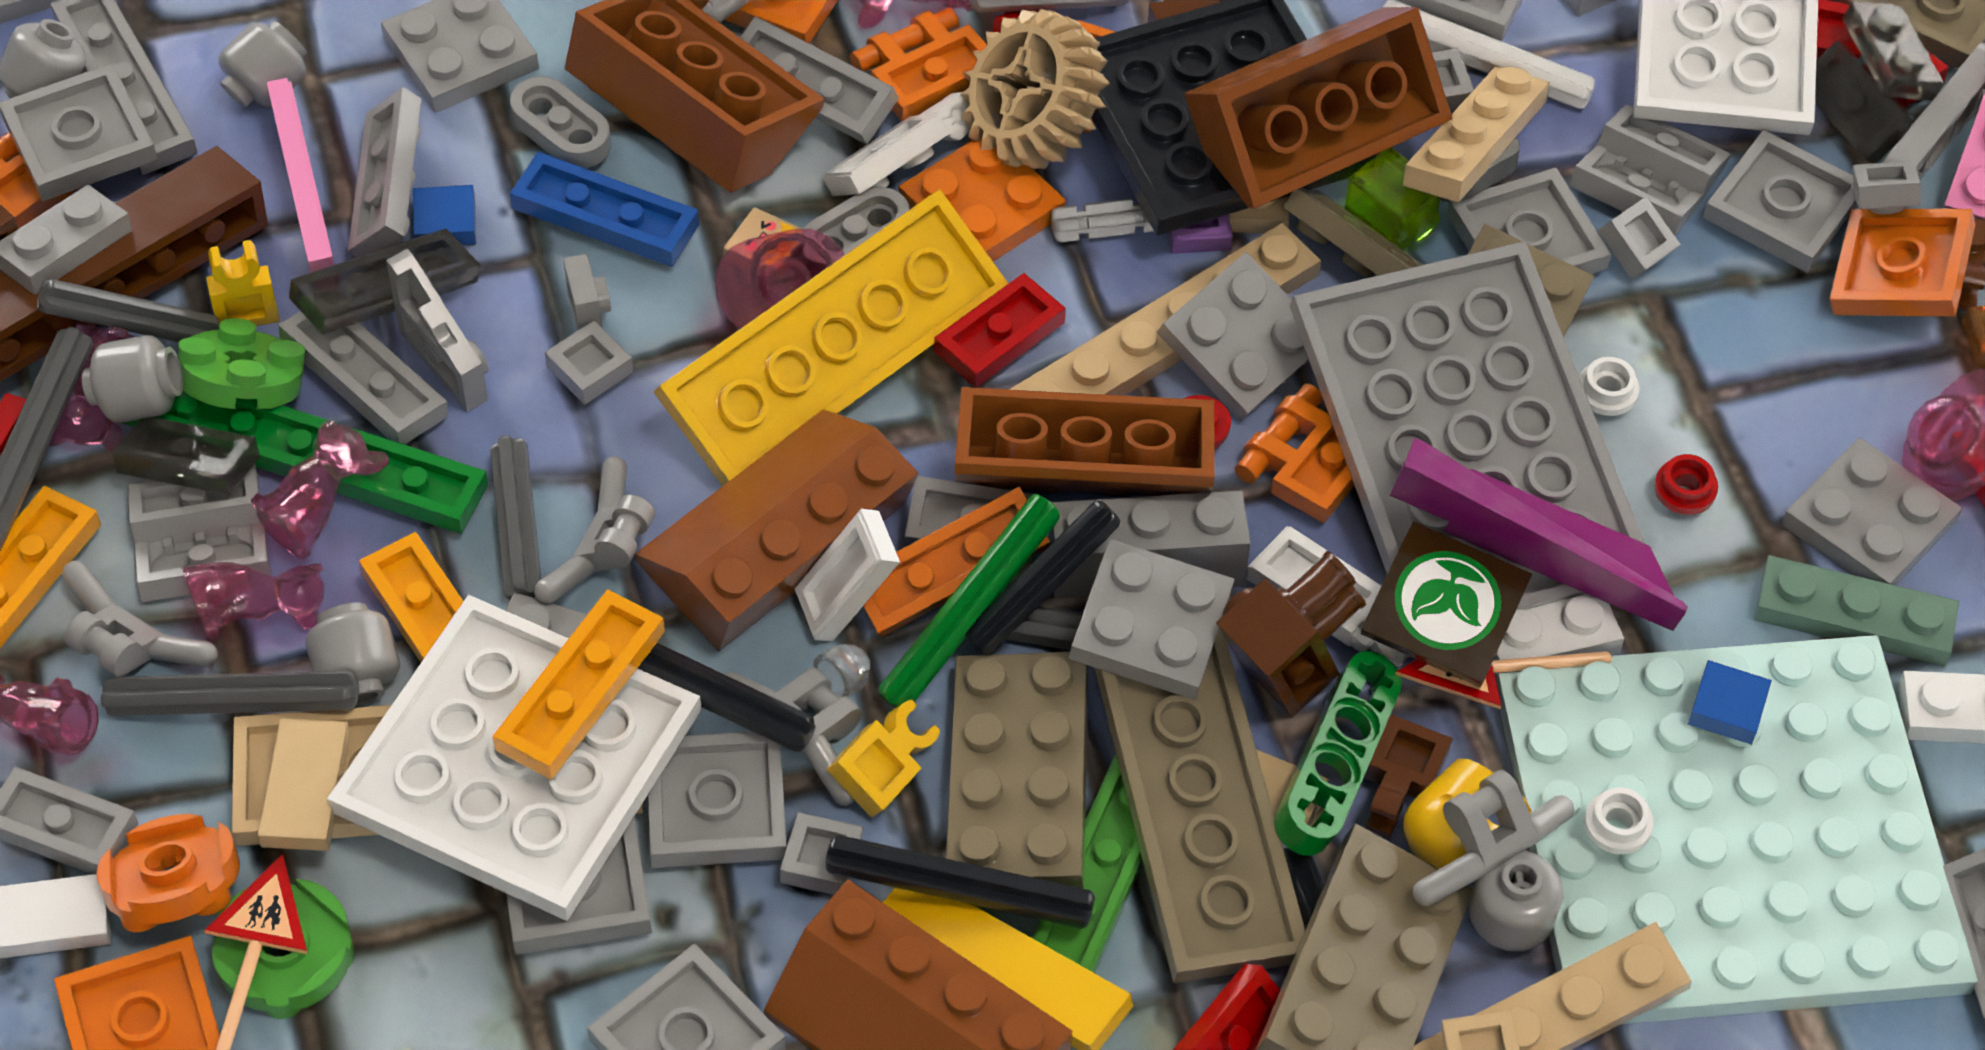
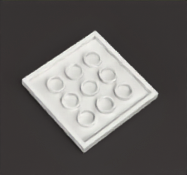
(449, 795)

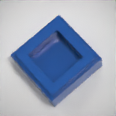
(445, 208)
(1729, 702)

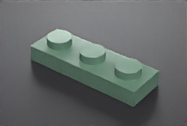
(1854, 606)

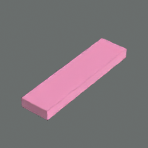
(300, 175)

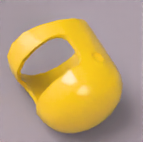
(1424, 819)

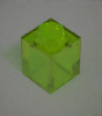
(1387, 206)

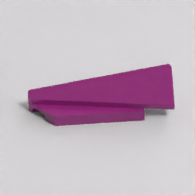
(1538, 535)

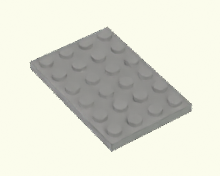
(1471, 368)

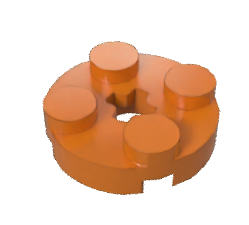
(147, 894)

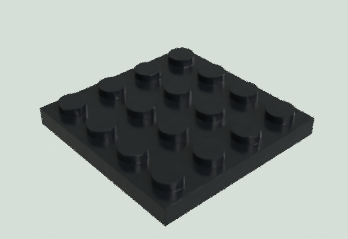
(1149, 116)

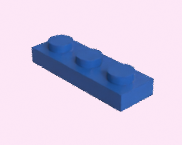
(604, 209)

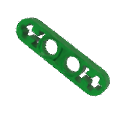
(1334, 748)

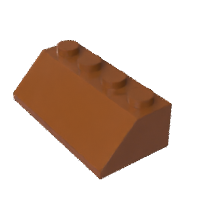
(692, 85)
(1321, 104)
(1085, 442)
(773, 523)
(886, 984)

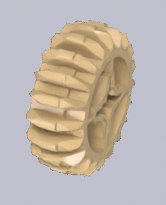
(1034, 88)

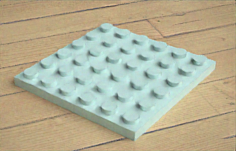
(1769, 864)

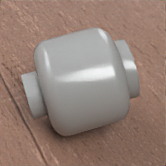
(260, 56)
(39, 57)
(133, 378)
(355, 641)
(1517, 903)

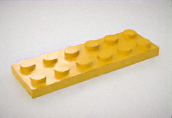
(831, 337)

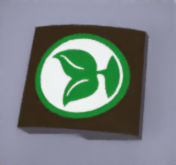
(1446, 604)

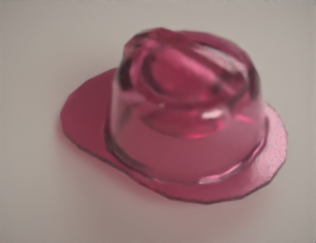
(769, 269)
(1949, 438)

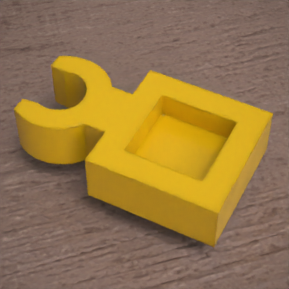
(241, 287)
(879, 760)

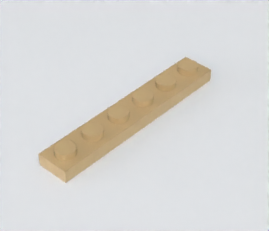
(1134, 352)

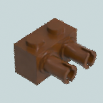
(1283, 632)

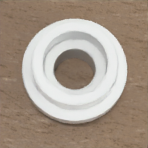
(1613, 375)
(1624, 806)

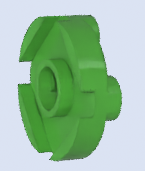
(241, 365)
(295, 980)

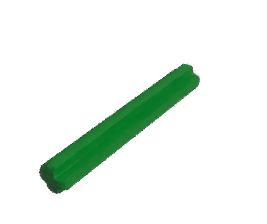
(969, 601)

